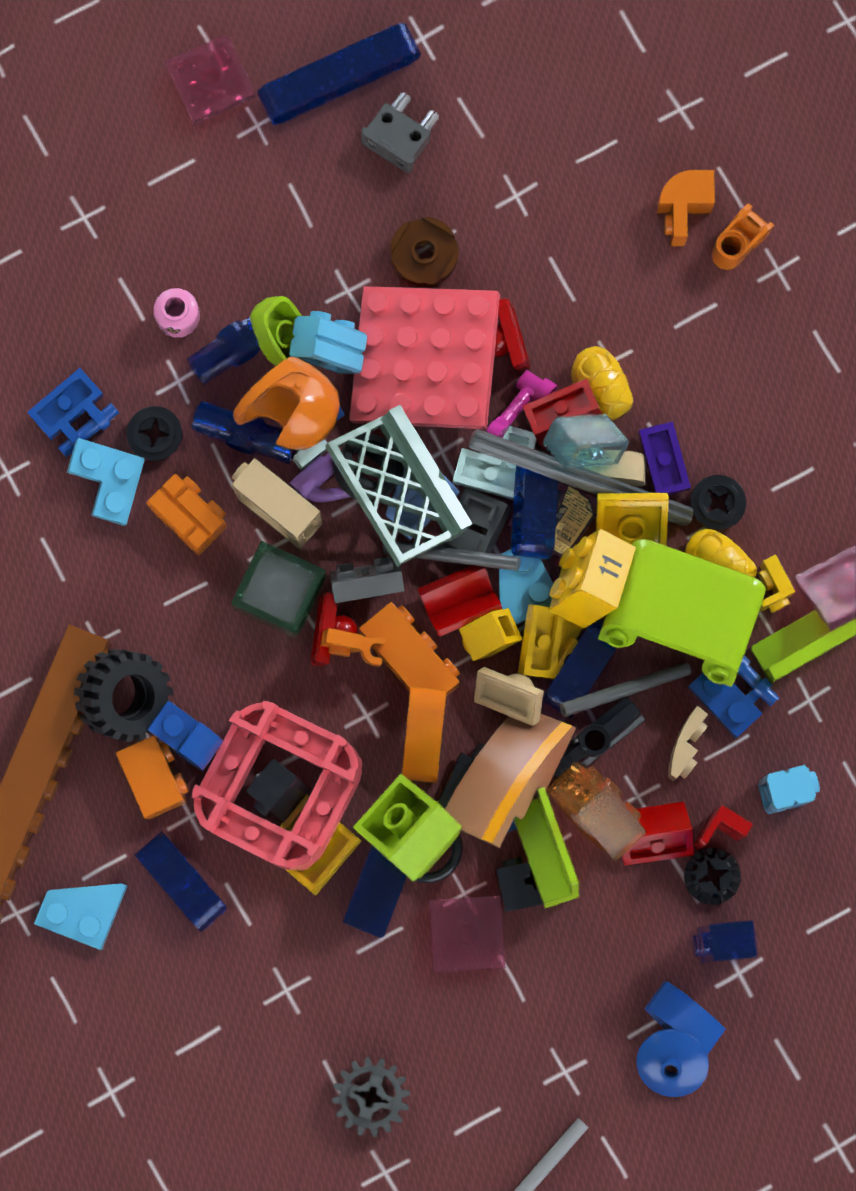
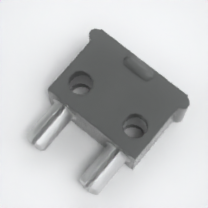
(395, 134)

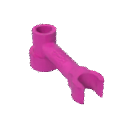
(531, 389)

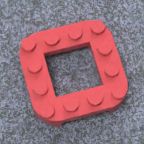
(234, 761)

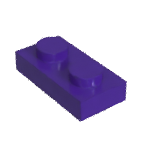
(664, 459)

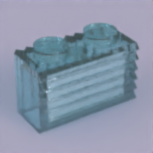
(585, 441)

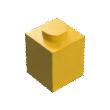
(490, 634)

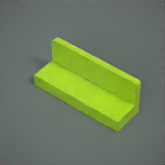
(798, 645)
(547, 852)

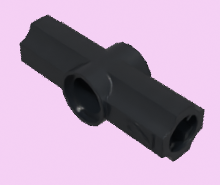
(612, 728)

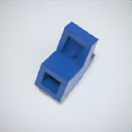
(185, 735)

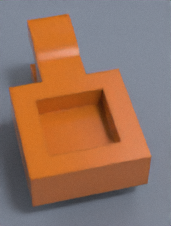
(343, 643)

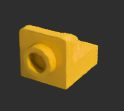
(775, 578)

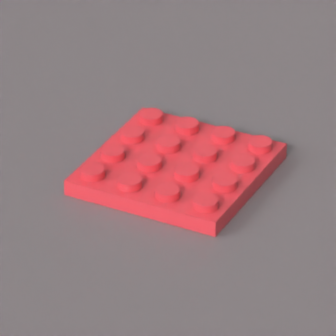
(427, 355)

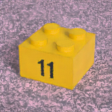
(591, 578)

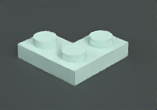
(489, 473)

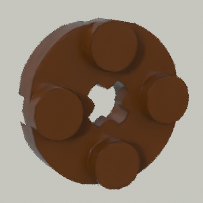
(418, 234)

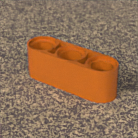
(424, 734)

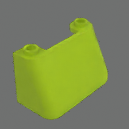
(687, 608)

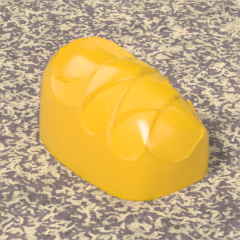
(605, 380)
(720, 550)

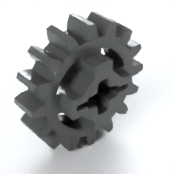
(376, 1079)

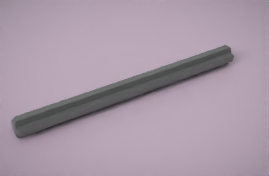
(577, 477)

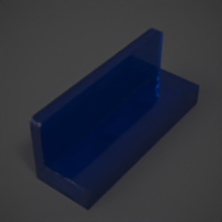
(375, 895)

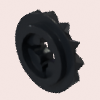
(145, 421)
(718, 486)
(706, 891)

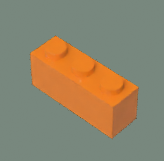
(408, 652)

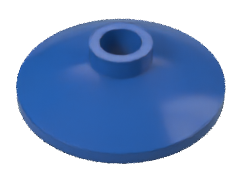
(675, 1049)

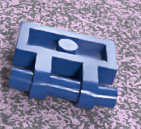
(66, 405)
(729, 703)

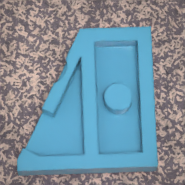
(82, 912)

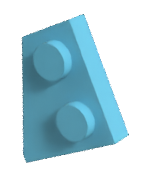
(524, 587)

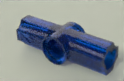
(231, 347)
(246, 438)

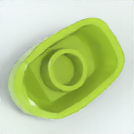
(273, 327)

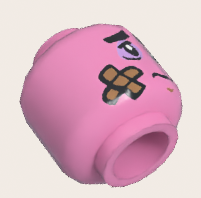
(176, 312)

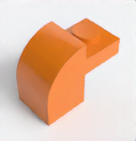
(683, 194)

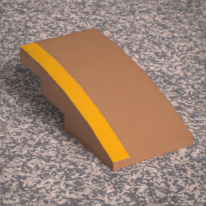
(507, 776)

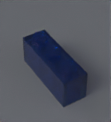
(725, 942)

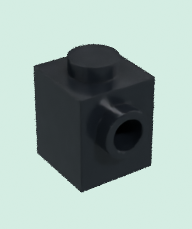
(277, 791)

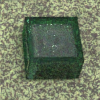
(279, 589)

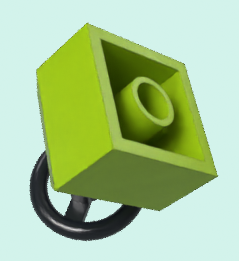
(412, 831)

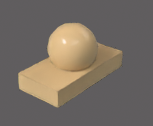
(509, 695)

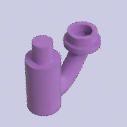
(313, 476)

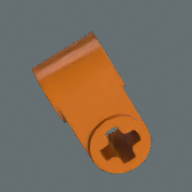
(744, 234)

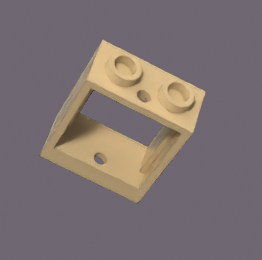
(276, 503)

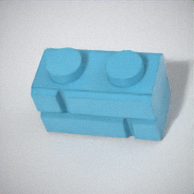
(328, 343)
(788, 789)

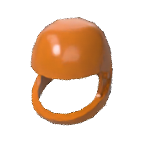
(297, 399)

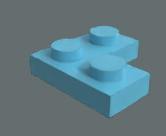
(116, 473)

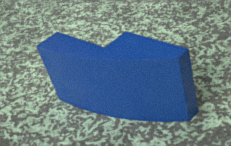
(680, 1012)

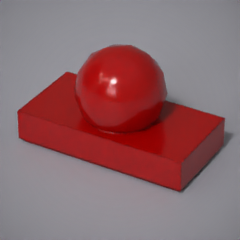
(509, 337)
(325, 619)

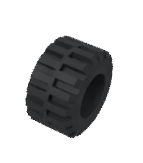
(98, 687)

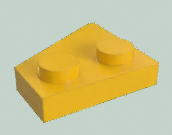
(546, 642)

